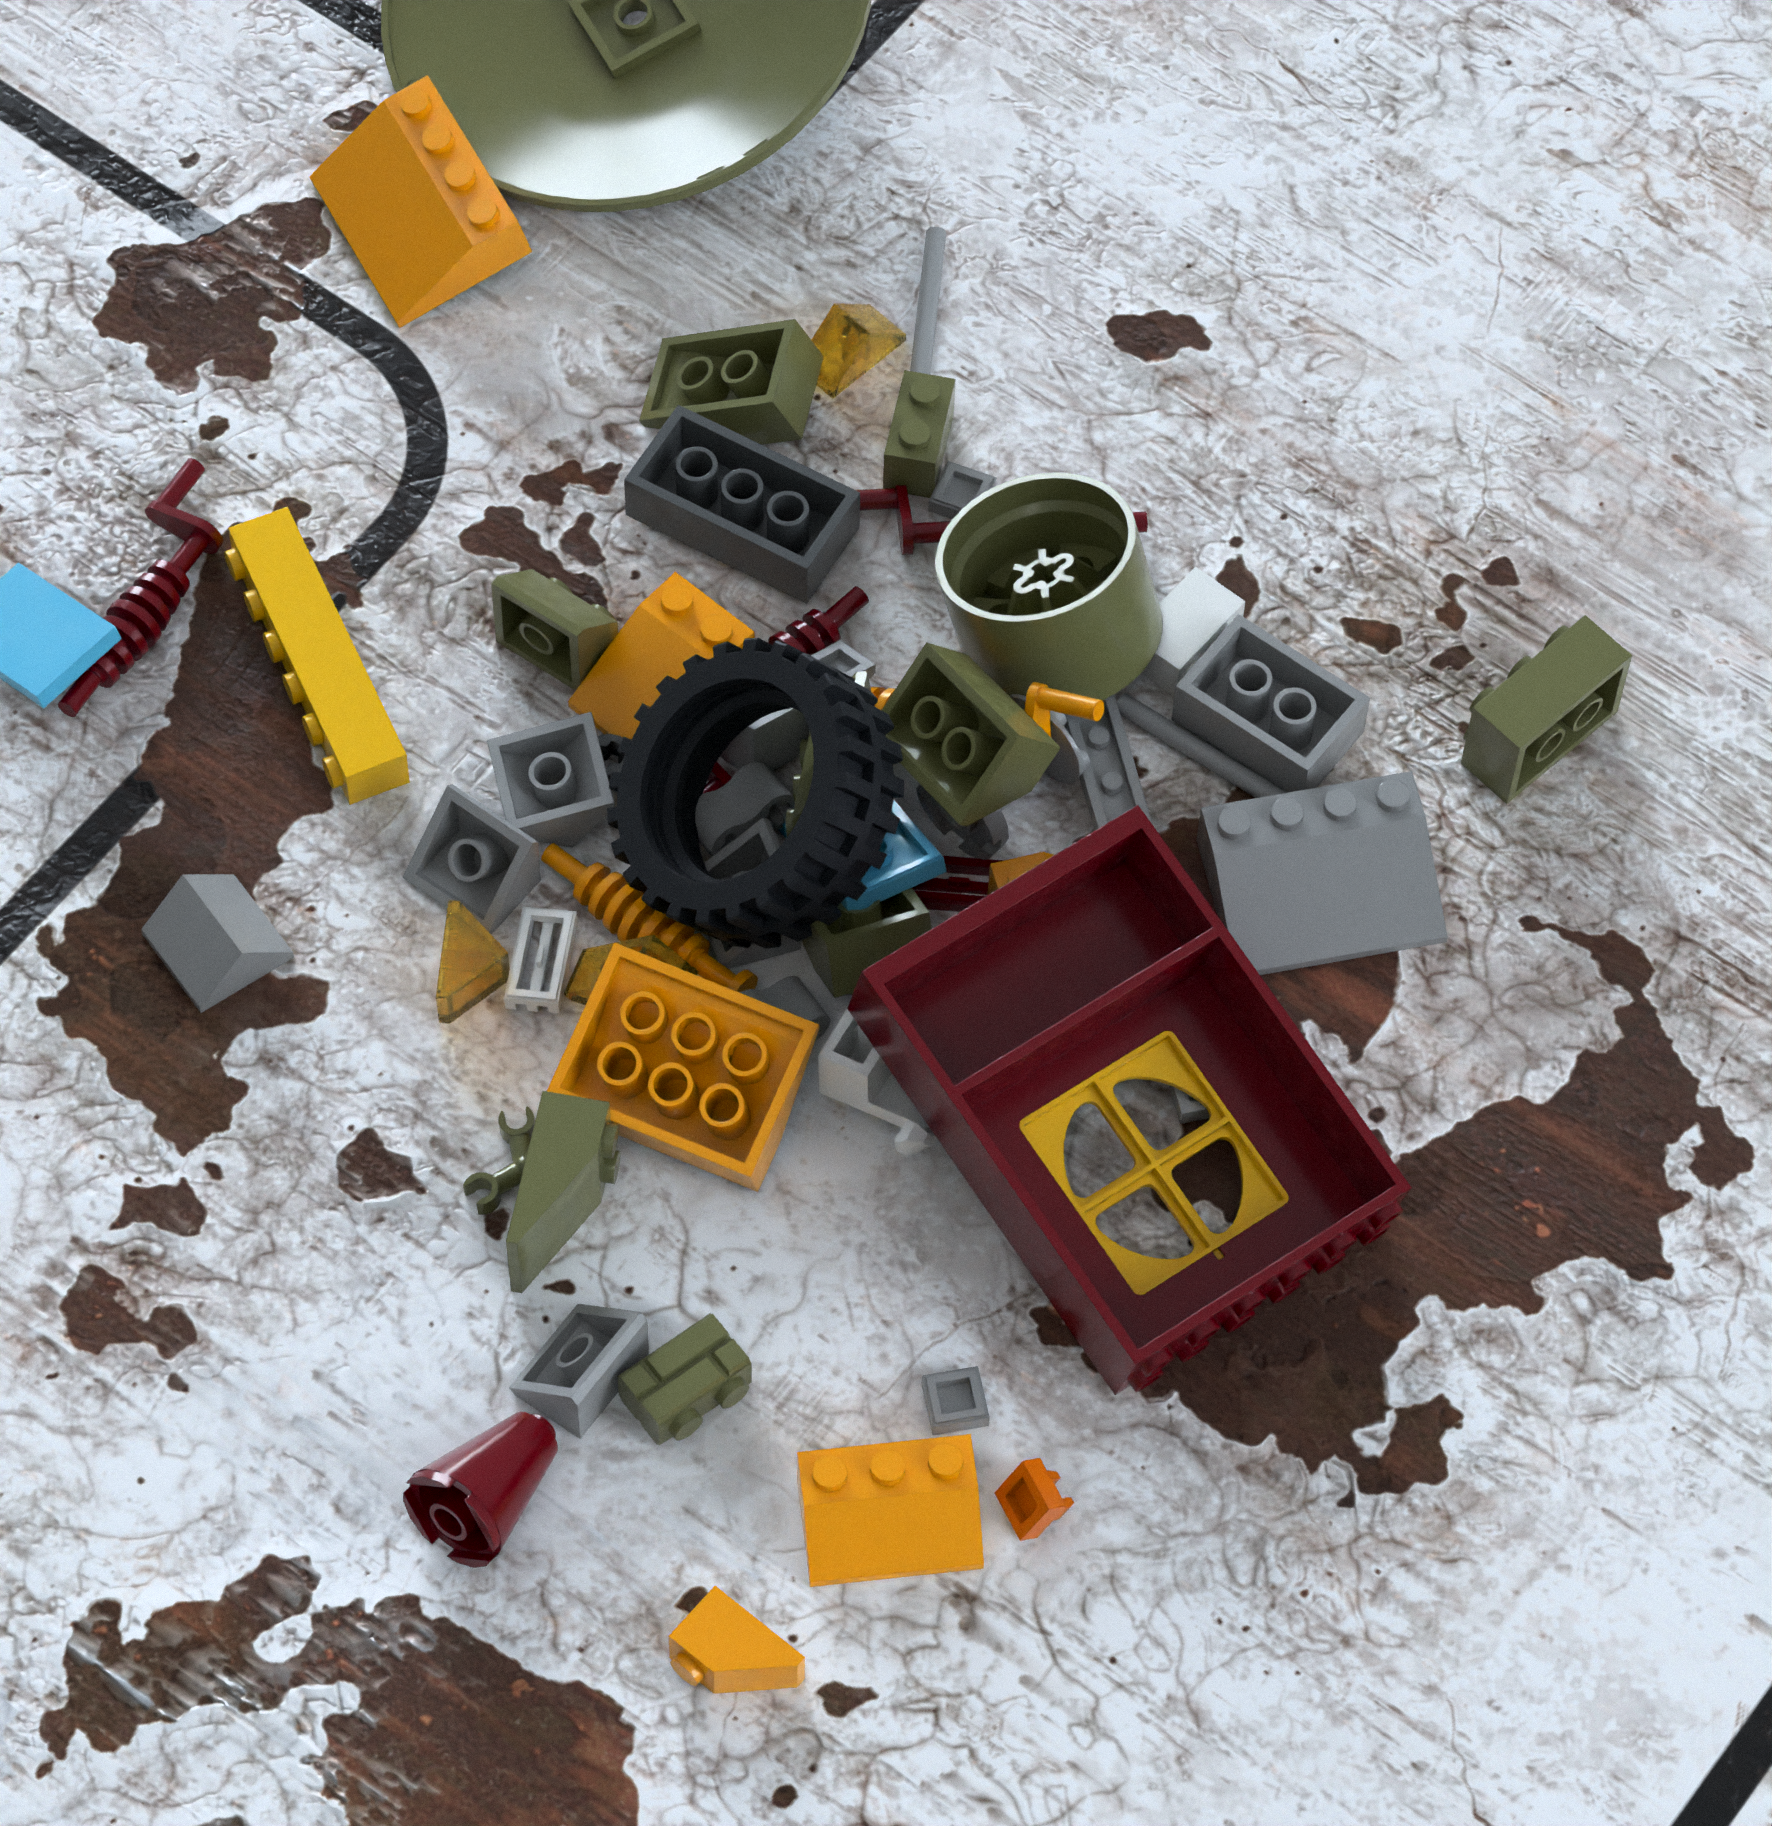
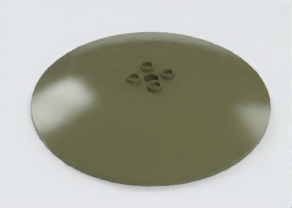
(616, 113)

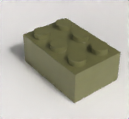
(1545, 708)

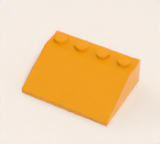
(418, 204)
(687, 1065)

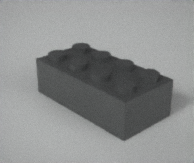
(742, 503)

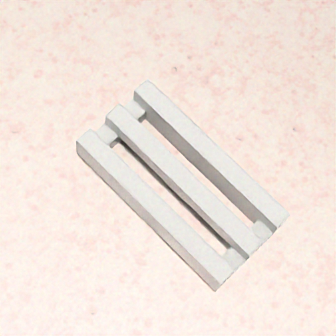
(535, 995)

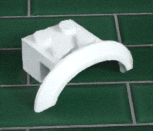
(858, 1077)

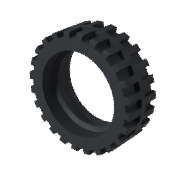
(838, 826)

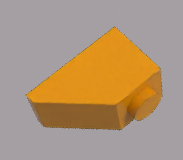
(732, 1649)

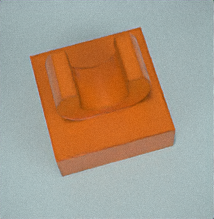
(1032, 1499)

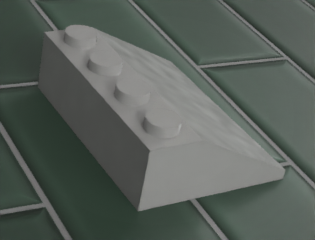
(1324, 873)

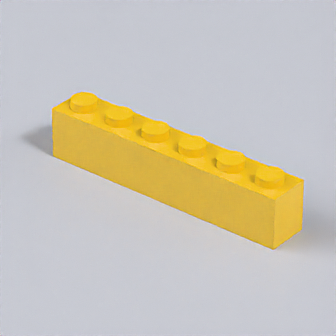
(317, 655)

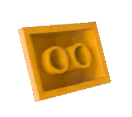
(652, 644)

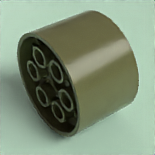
(1051, 586)

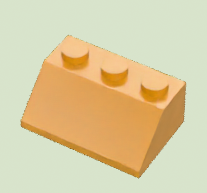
(890, 1510)

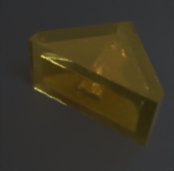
(852, 343)
(470, 964)

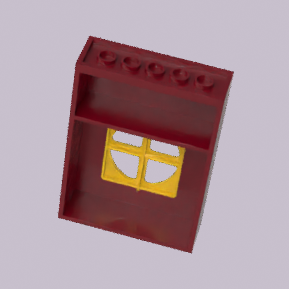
(1109, 976)

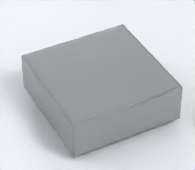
(957, 488)
(955, 1400)

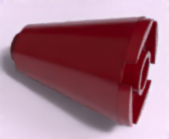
(482, 1487)

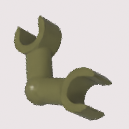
(509, 1176)

